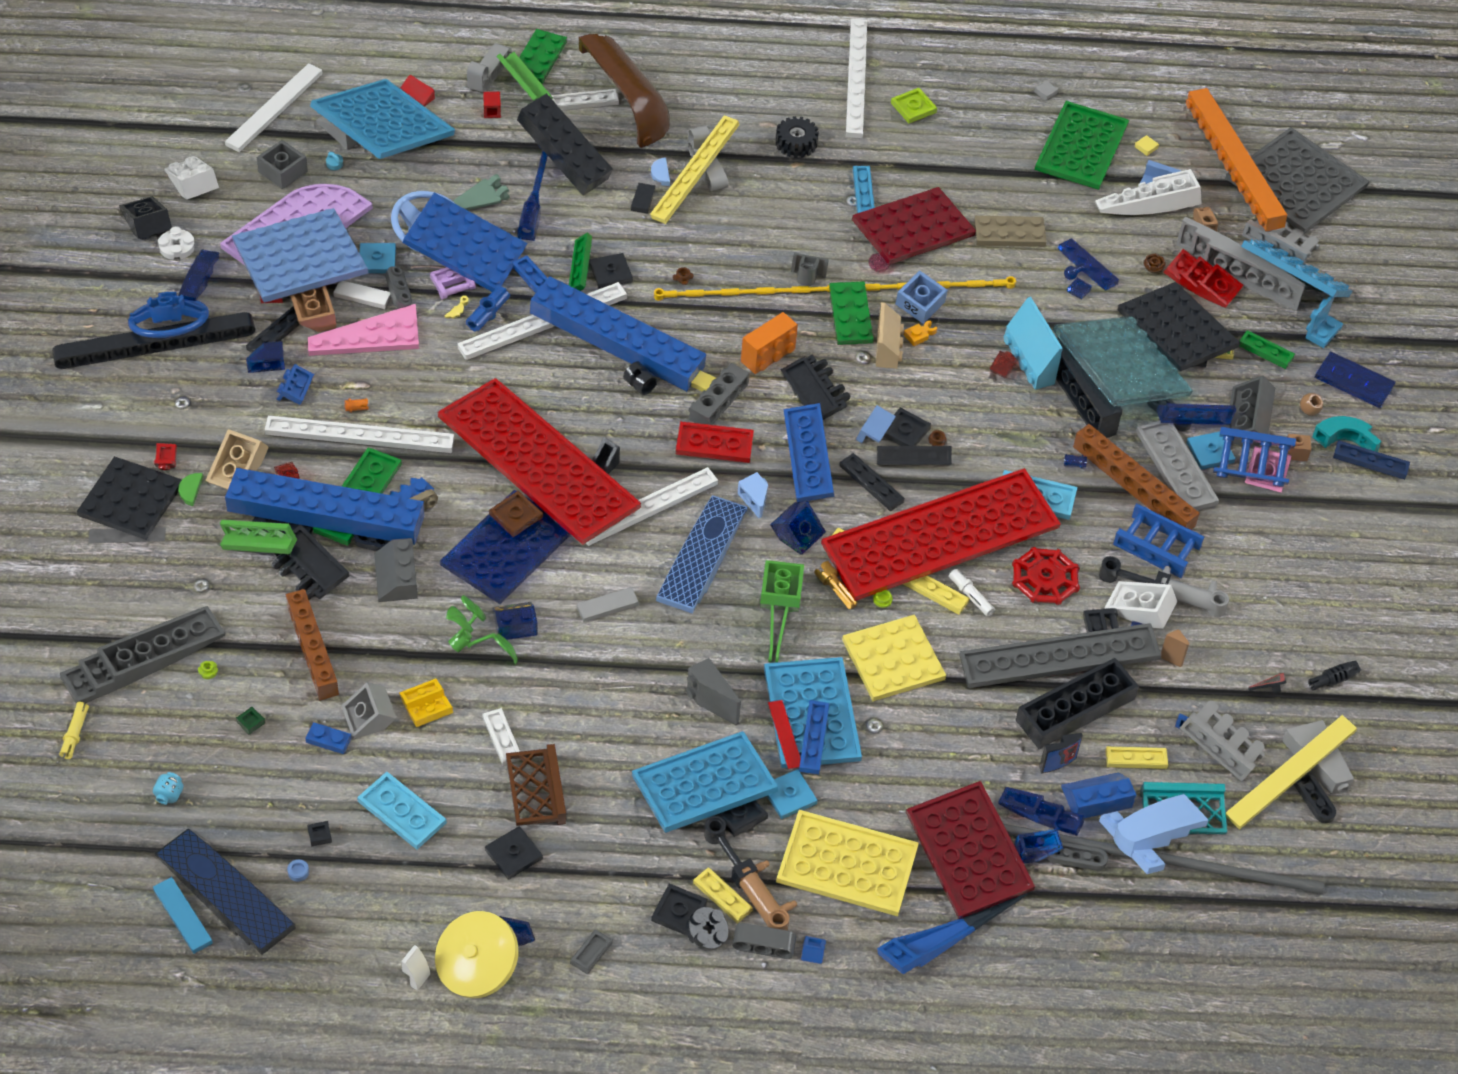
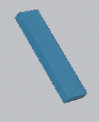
(863, 188)
(182, 915)

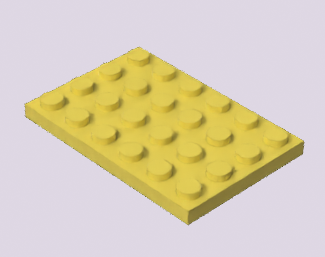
(847, 862)

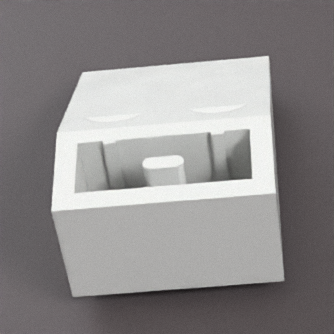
(192, 177)

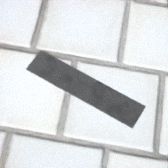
(116, 536)

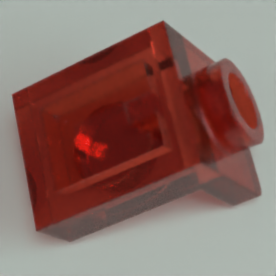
(1003, 364)
(287, 469)

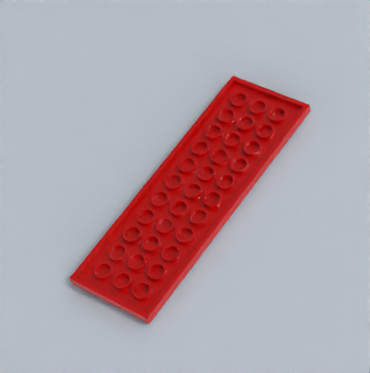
(539, 460)
(940, 534)

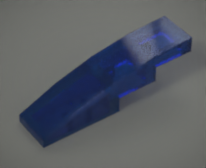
(198, 275)
(1040, 811)

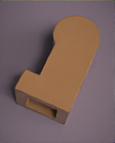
(1205, 217)

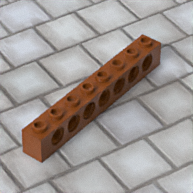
(1134, 477)

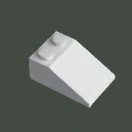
(1143, 602)

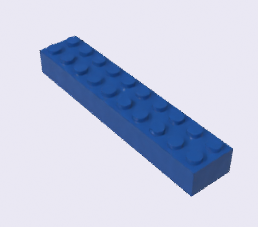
(617, 333)
(324, 506)

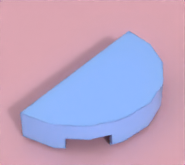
(659, 172)

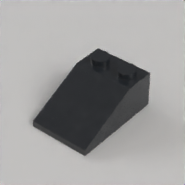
(146, 217)

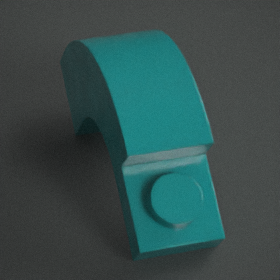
(1348, 429)

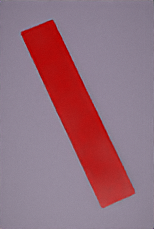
(785, 734)

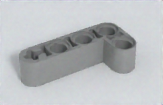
(483, 74)
(714, 175)

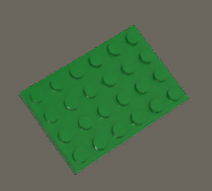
(1082, 145)

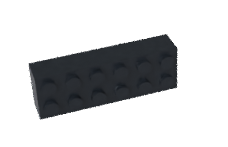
(564, 144)
(1086, 396)
(1076, 703)

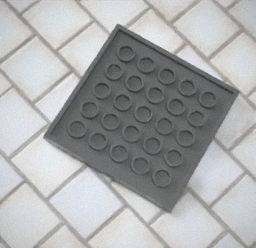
(1305, 178)

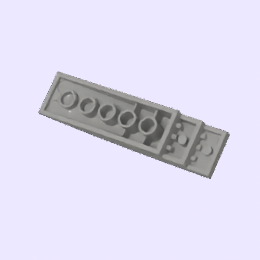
(1242, 264)

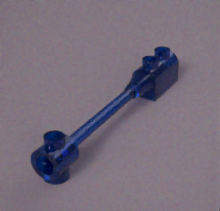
(531, 209)

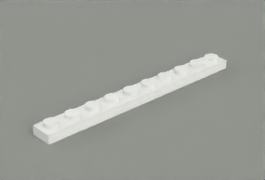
(856, 78)
(527, 326)
(359, 434)

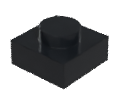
(319, 833)

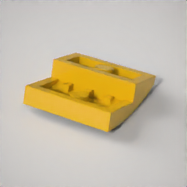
(426, 702)

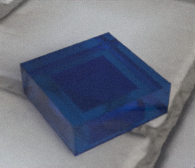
(1079, 288)

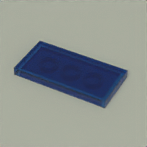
(1355, 379)

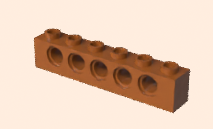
(312, 644)

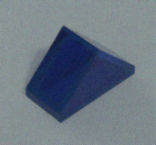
(521, 929)

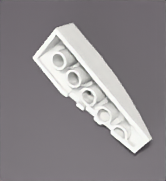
(1161, 195)

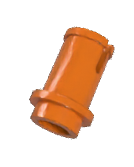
(354, 405)

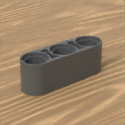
(764, 940)

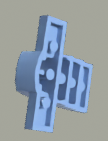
(1153, 828)

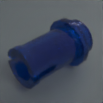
(1076, 461)

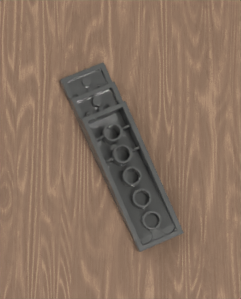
(141, 654)

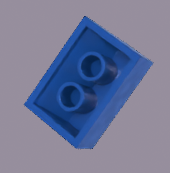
(1100, 795)

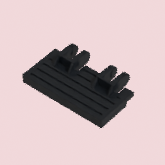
(813, 385)
(311, 559)

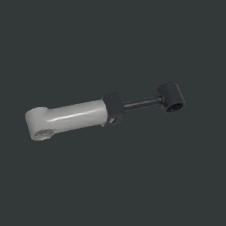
(1211, 600)

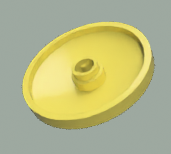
(476, 954)

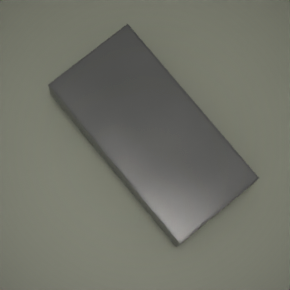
(591, 951)

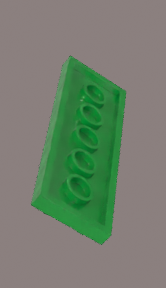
(370, 474)

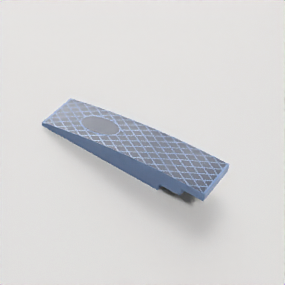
(701, 554)

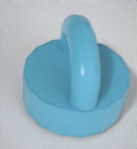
(334, 161)

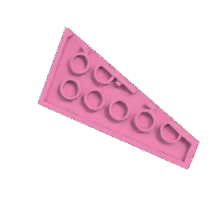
(379, 333)

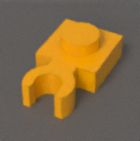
(918, 334)

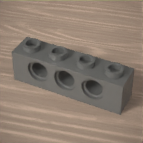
(719, 395)

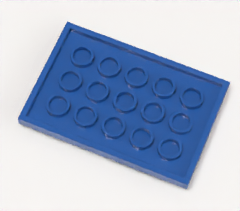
(464, 242)

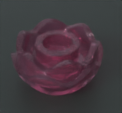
(878, 263)

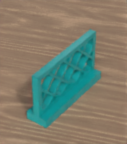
(1195, 791)

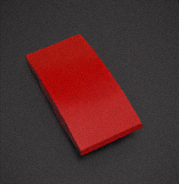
(1203, 279)

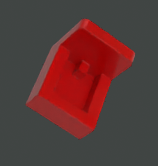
(165, 456)

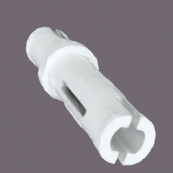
(966, 587)

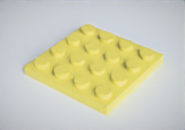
(893, 657)

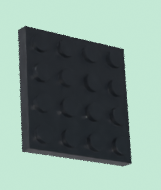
(129, 498)

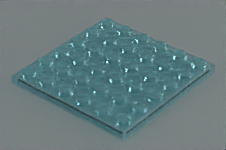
(1122, 361)

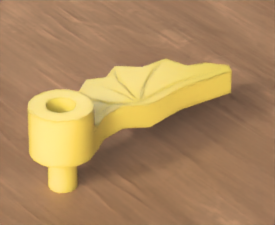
(457, 310)

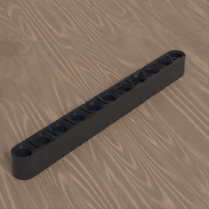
(132, 345)

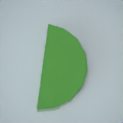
(189, 487)

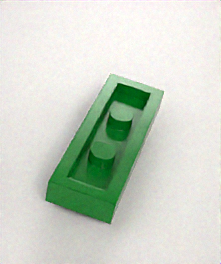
(1266, 349)

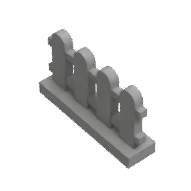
(1254, 231)
(1217, 746)

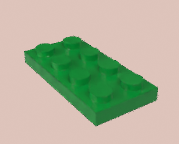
(542, 53)
(851, 313)

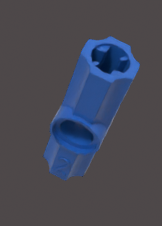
(487, 309)

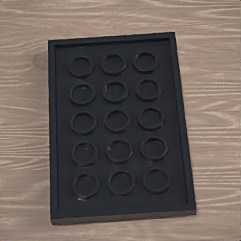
(1179, 326)

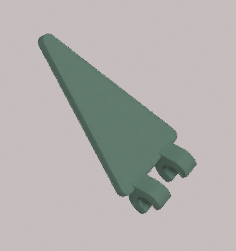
(483, 194)

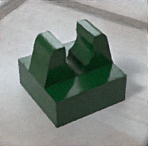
(250, 720)

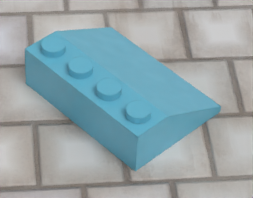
(1034, 345)

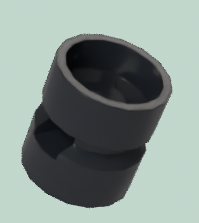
(640, 378)

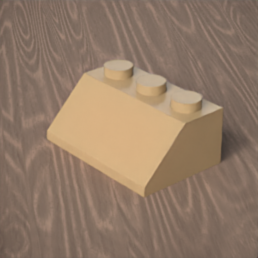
(889, 338)

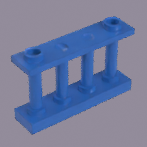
(1266, 442)
(1158, 556)

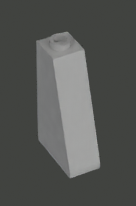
(1332, 770)

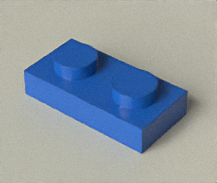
(328, 738)

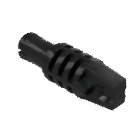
(1335, 675)

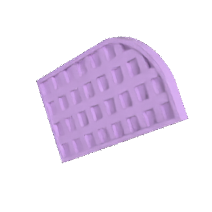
(306, 201)

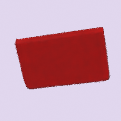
(418, 90)

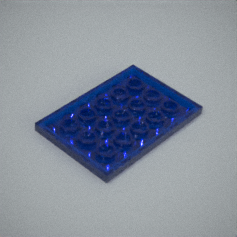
(499, 562)

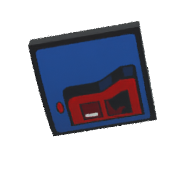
(1060, 754)

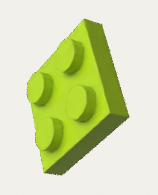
(913, 105)

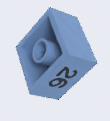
(921, 297)

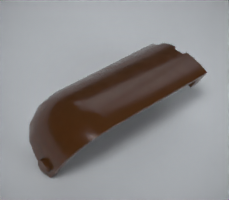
(645, 101)

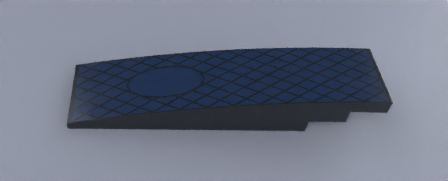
(225, 891)

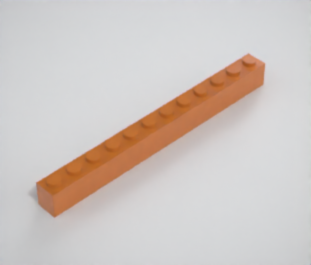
(1236, 160)

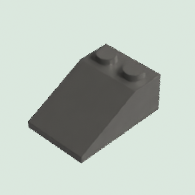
(712, 691)

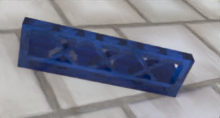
(1196, 414)

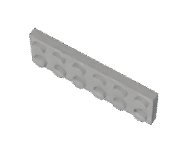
(1177, 464)

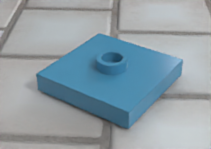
(378, 256)
(1208, 450)
(792, 795)

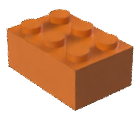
(769, 343)

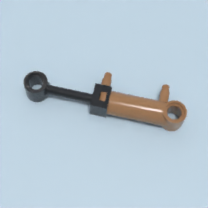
(746, 877)

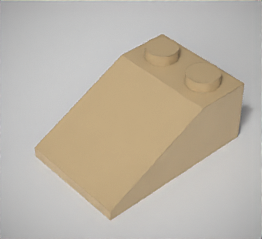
(235, 452)

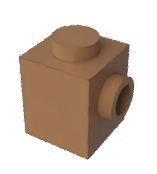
(1302, 447)

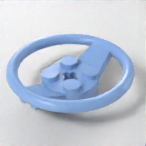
(408, 211)

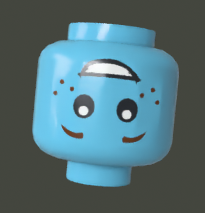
(168, 788)

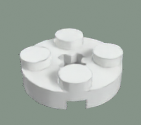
(174, 236)

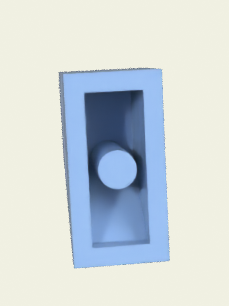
(754, 493)

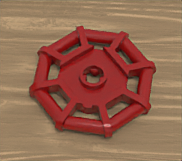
(1045, 584)

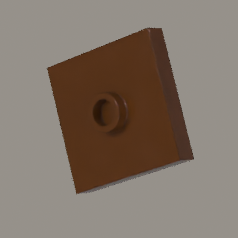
(515, 513)

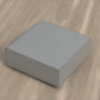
(1046, 90)

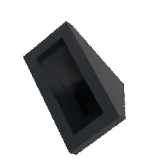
(607, 455)

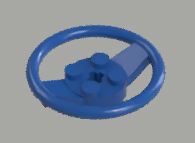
(168, 307)

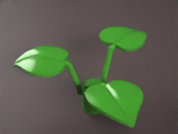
(462, 637)

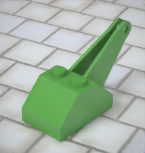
(781, 592)

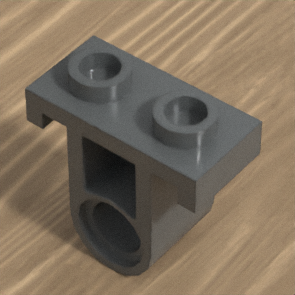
(808, 268)

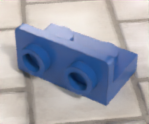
(295, 384)

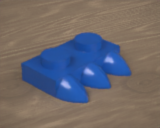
(417, 486)

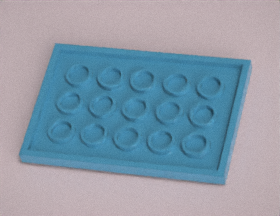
(1296, 267)
(818, 681)
(704, 781)

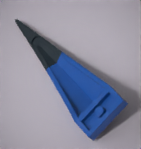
(923, 946)

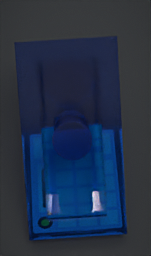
(266, 358)
(1037, 845)

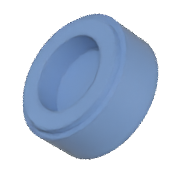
(298, 870)

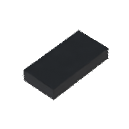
(643, 198)

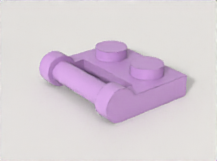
(447, 277)

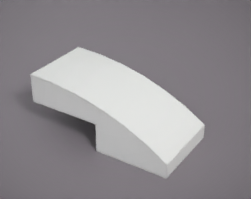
(416, 967)

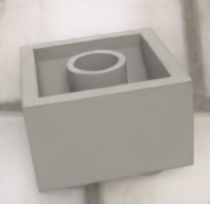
(368, 710)

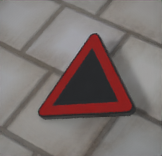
(1273, 682)

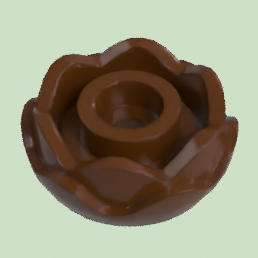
(1154, 263)

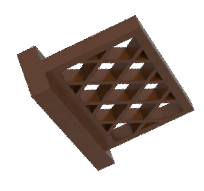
(552, 779)

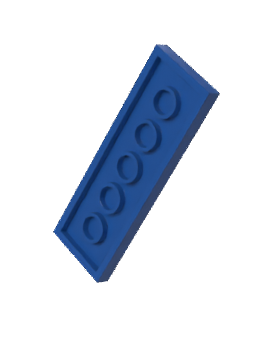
(808, 453)

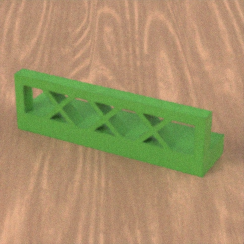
(523, 76)
(257, 539)

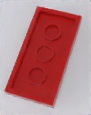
(714, 442)

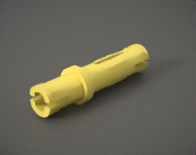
(72, 737)

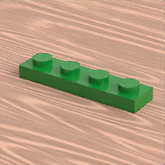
(580, 262)

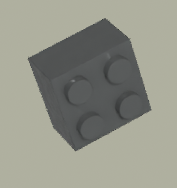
(282, 164)

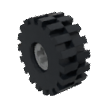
(797, 145)

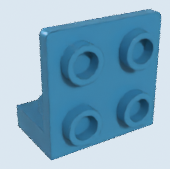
(1322, 326)

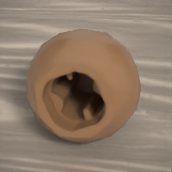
(1311, 404)

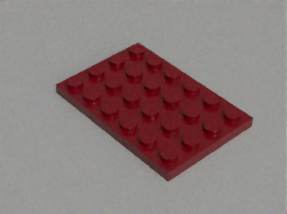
(913, 225)
(970, 849)

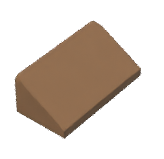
(1175, 648)

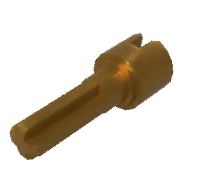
(830, 577)

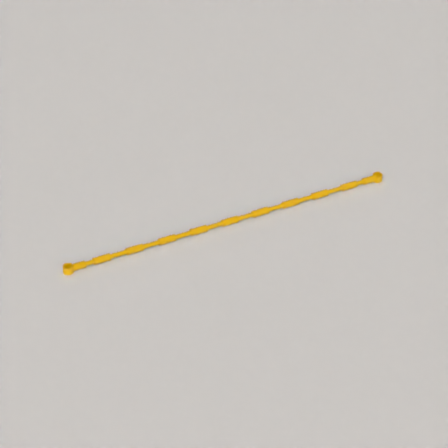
(807, 289)

